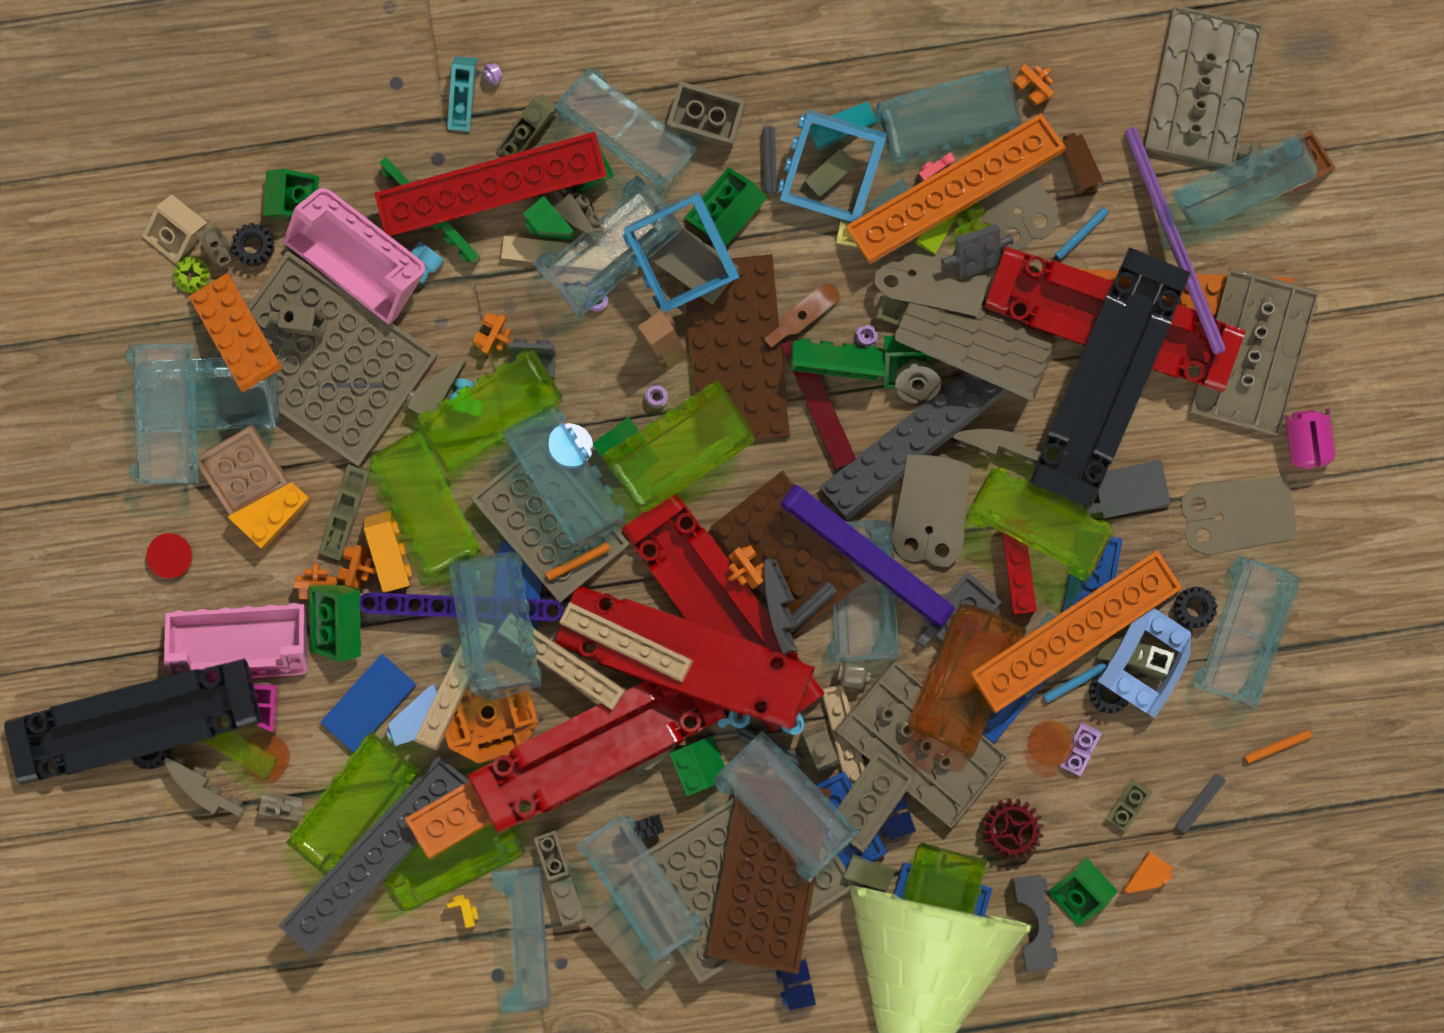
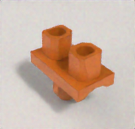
(1042, 91)
(487, 343)
(359, 566)
(744, 570)
(312, 577)

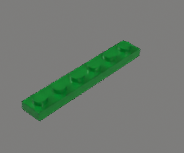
(450, 235)

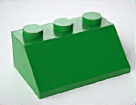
(730, 204)
(335, 621)

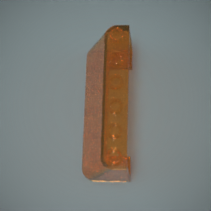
(950, 703)

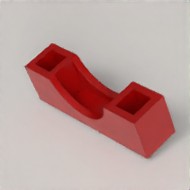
(1019, 576)

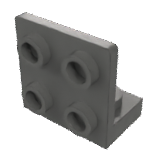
(543, 349)

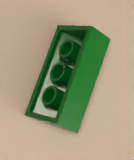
(837, 360)

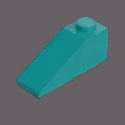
(462, 93)
(823, 136)

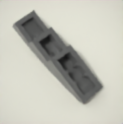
(778, 598)

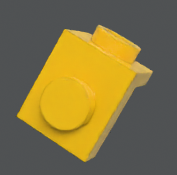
(470, 912)

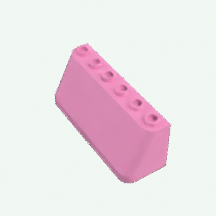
(354, 253)
(267, 637)

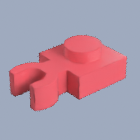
(931, 169)

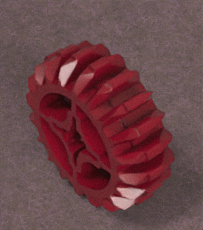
(1006, 816)

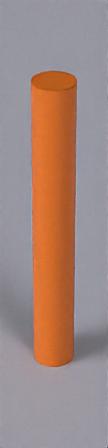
(577, 561)
(1278, 746)

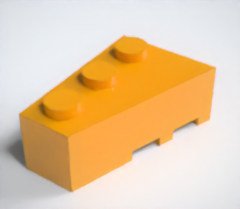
(271, 514)
(387, 551)

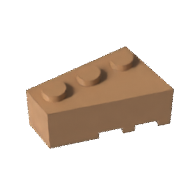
(662, 340)

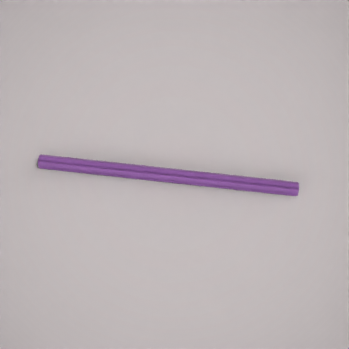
(1174, 239)

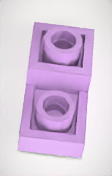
(1084, 742)

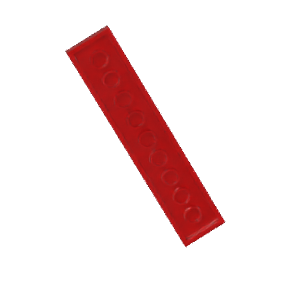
(491, 184)

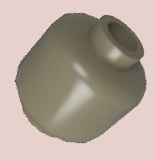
(854, 674)

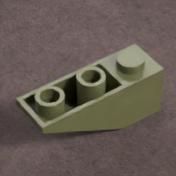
(528, 126)
(1144, 660)

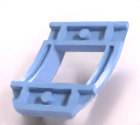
(1131, 688)

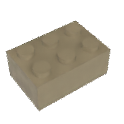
(706, 114)

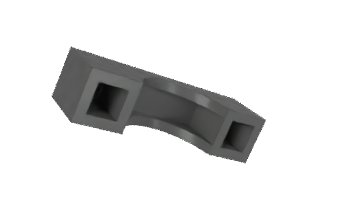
(1038, 951)

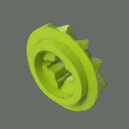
(197, 282)

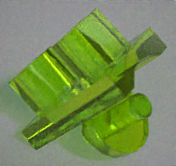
(969, 221)

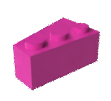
(267, 700)

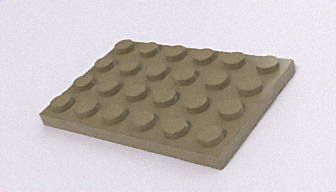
(533, 532)

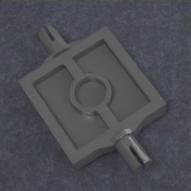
(977, 251)

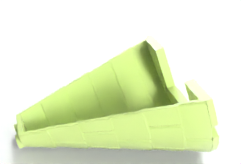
(928, 961)

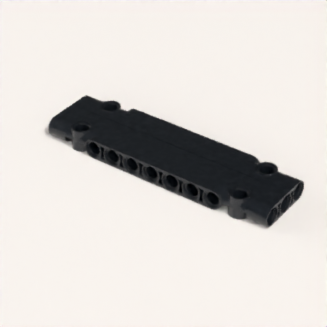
(1110, 377)
(132, 721)

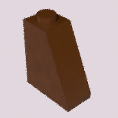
(1080, 165)

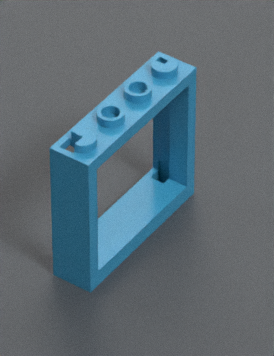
(798, 144)
(650, 279)

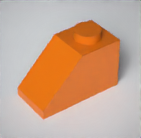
(1149, 874)

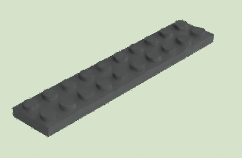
(915, 435)
(367, 862)

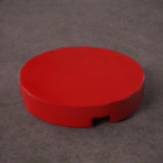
(169, 555)

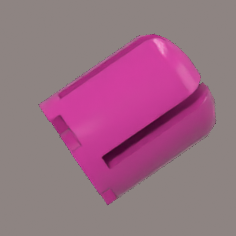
(1310, 439)

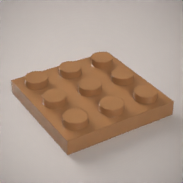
(241, 470)

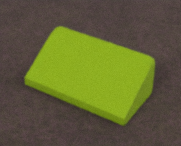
(934, 237)

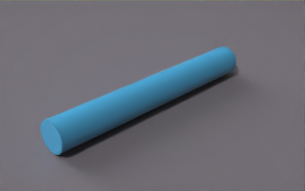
(1086, 229)
(1075, 682)

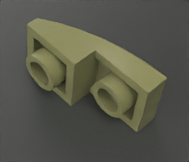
(829, 172)
(1128, 805)
(869, 873)

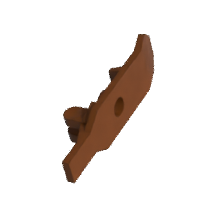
(811, 306)

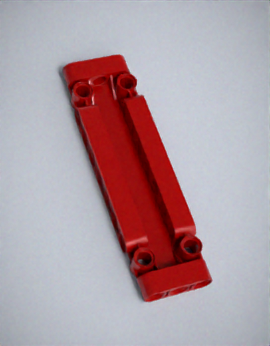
(1058, 285)
(697, 581)
(723, 669)
(588, 752)

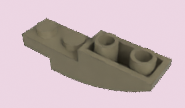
(575, 210)
(989, 440)
(194, 785)
(559, 878)

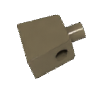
(299, 320)
(820, 748)

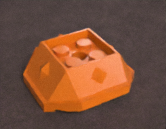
(489, 738)

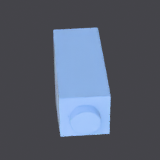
(408, 722)

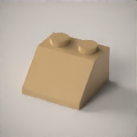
(173, 228)

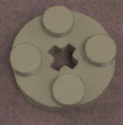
(915, 370)

